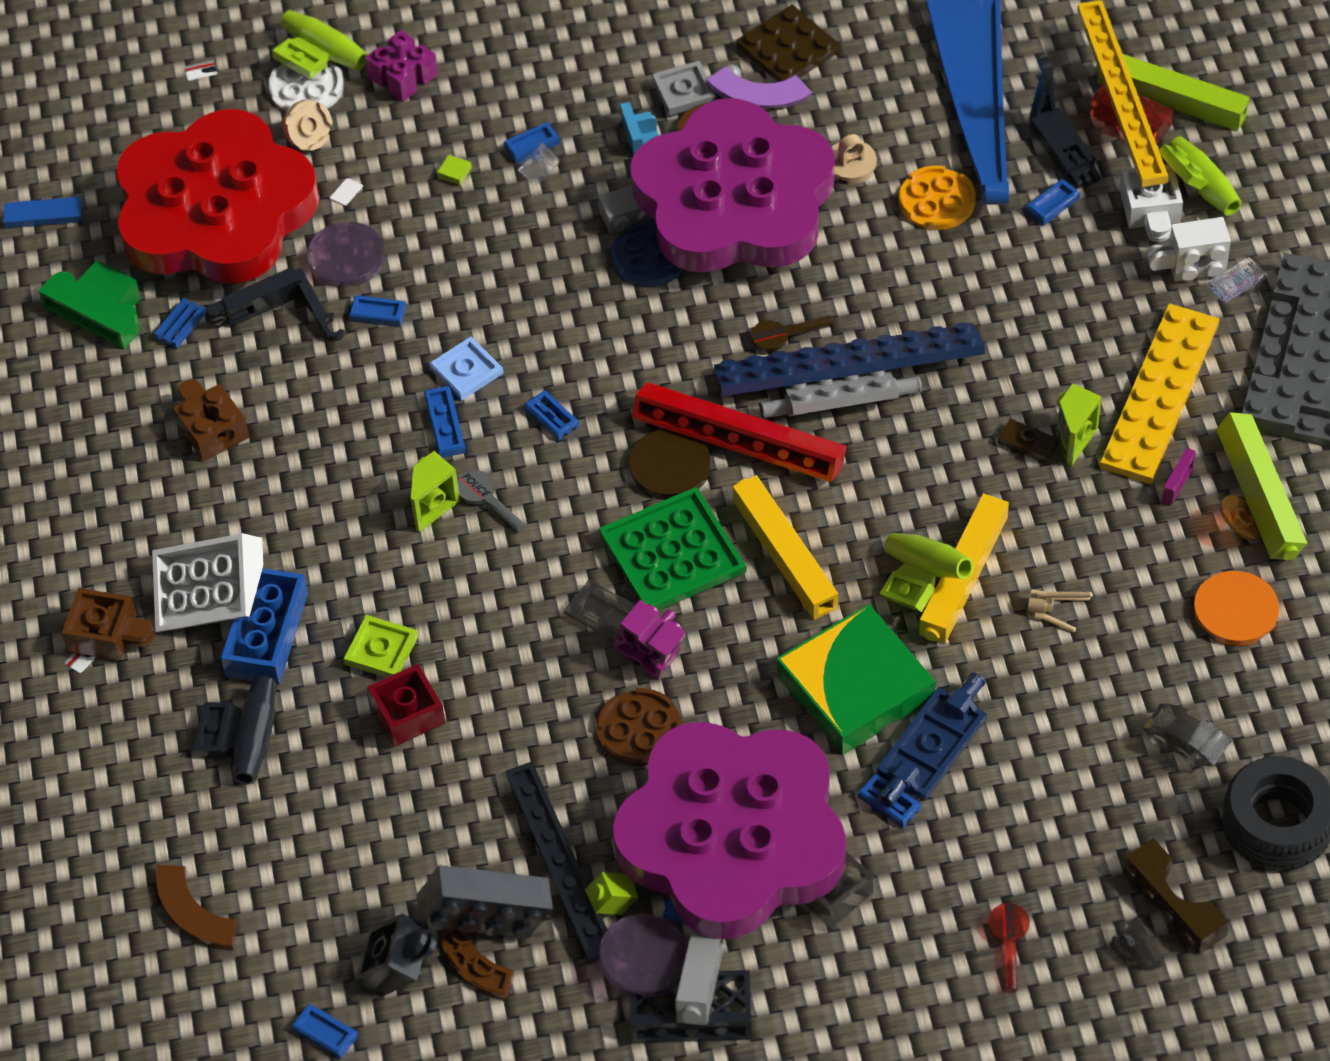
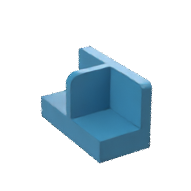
(638, 127)

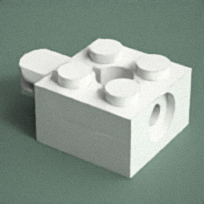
(1153, 205)
(1194, 250)

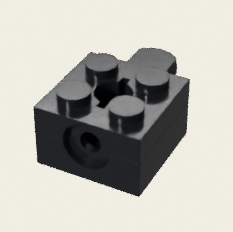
(401, 948)

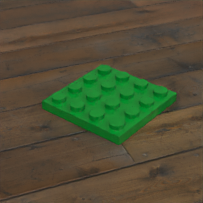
(672, 550)

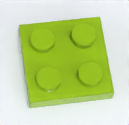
(380, 647)

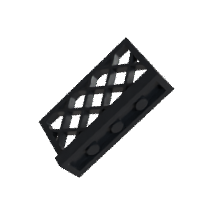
(721, 1024)

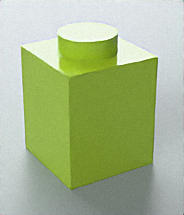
(611, 893)

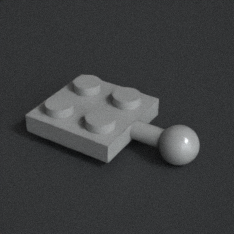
(685, 86)

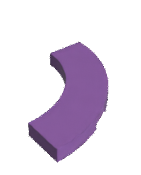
(766, 96)

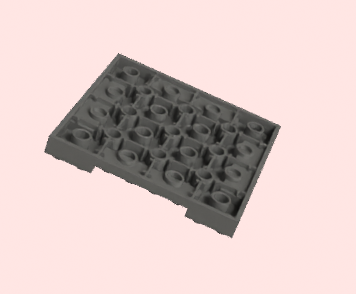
(1293, 362)

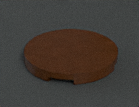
(634, 723)

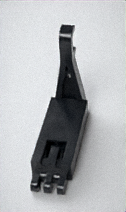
(1058, 134)
(268, 295)

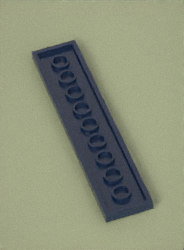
(848, 359)

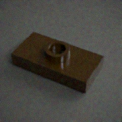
(1028, 440)

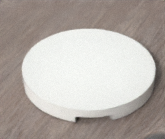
(289, 86)

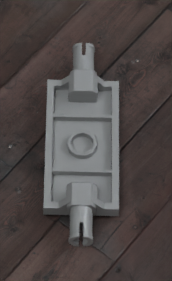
(840, 393)

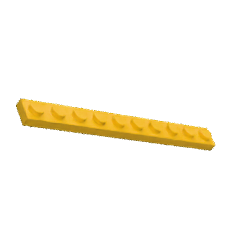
(1122, 94)

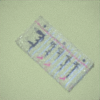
(1236, 280)

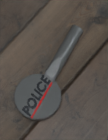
(478, 488)

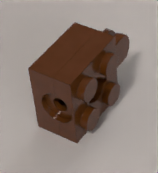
(209, 419)
(112, 616)

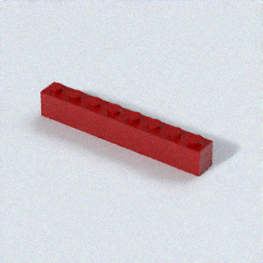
(739, 432)

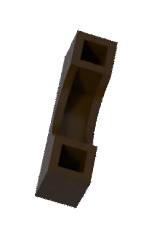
(1197, 922)

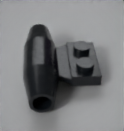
(239, 730)

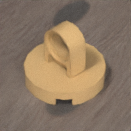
(307, 124)
(853, 160)

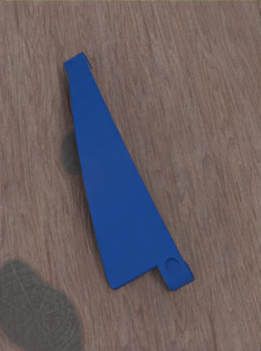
(971, 60)

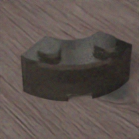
(1194, 740)

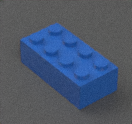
(264, 639)

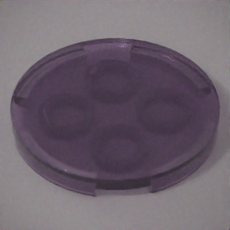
(346, 254)
(643, 955)

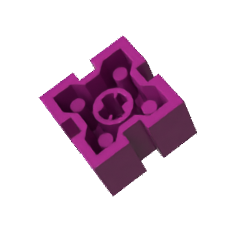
(401, 65)
(650, 638)

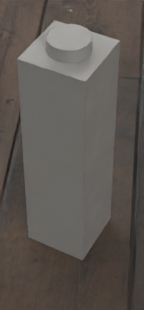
(698, 979)

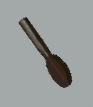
(772, 335)

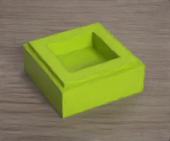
(454, 169)

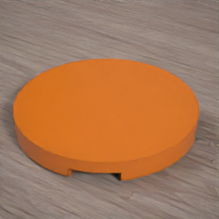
(1236, 608)

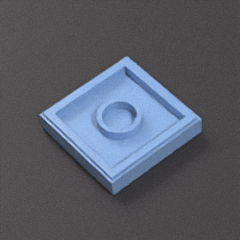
(466, 368)

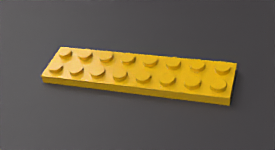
(1159, 394)

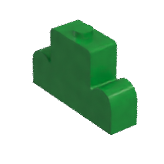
(97, 302)

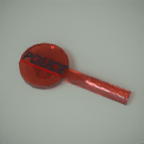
(1009, 924)

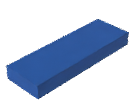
(43, 212)
(444, 422)

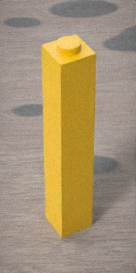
(785, 547)
(953, 593)

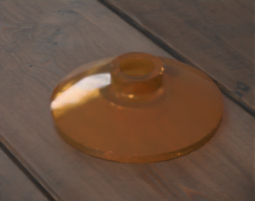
(1239, 517)

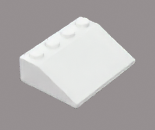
(206, 581)

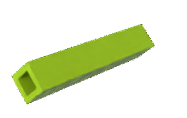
(1187, 94)
(1261, 486)

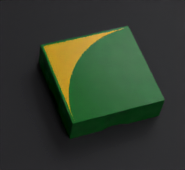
(855, 678)

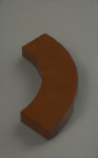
(188, 914)
(474, 967)

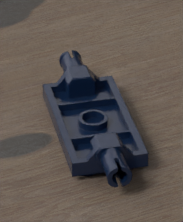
(932, 742)

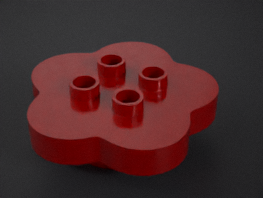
(213, 198)

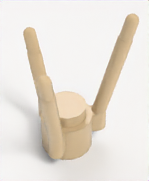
(1043, 601)

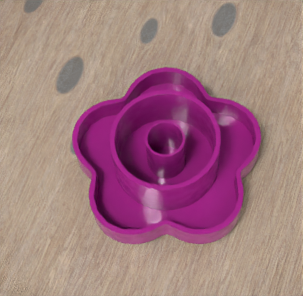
(734, 188)
(732, 826)

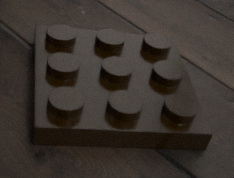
(788, 45)

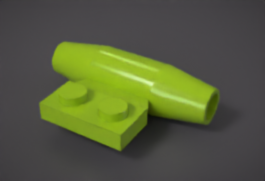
(315, 45)
(1202, 174)
(922, 562)

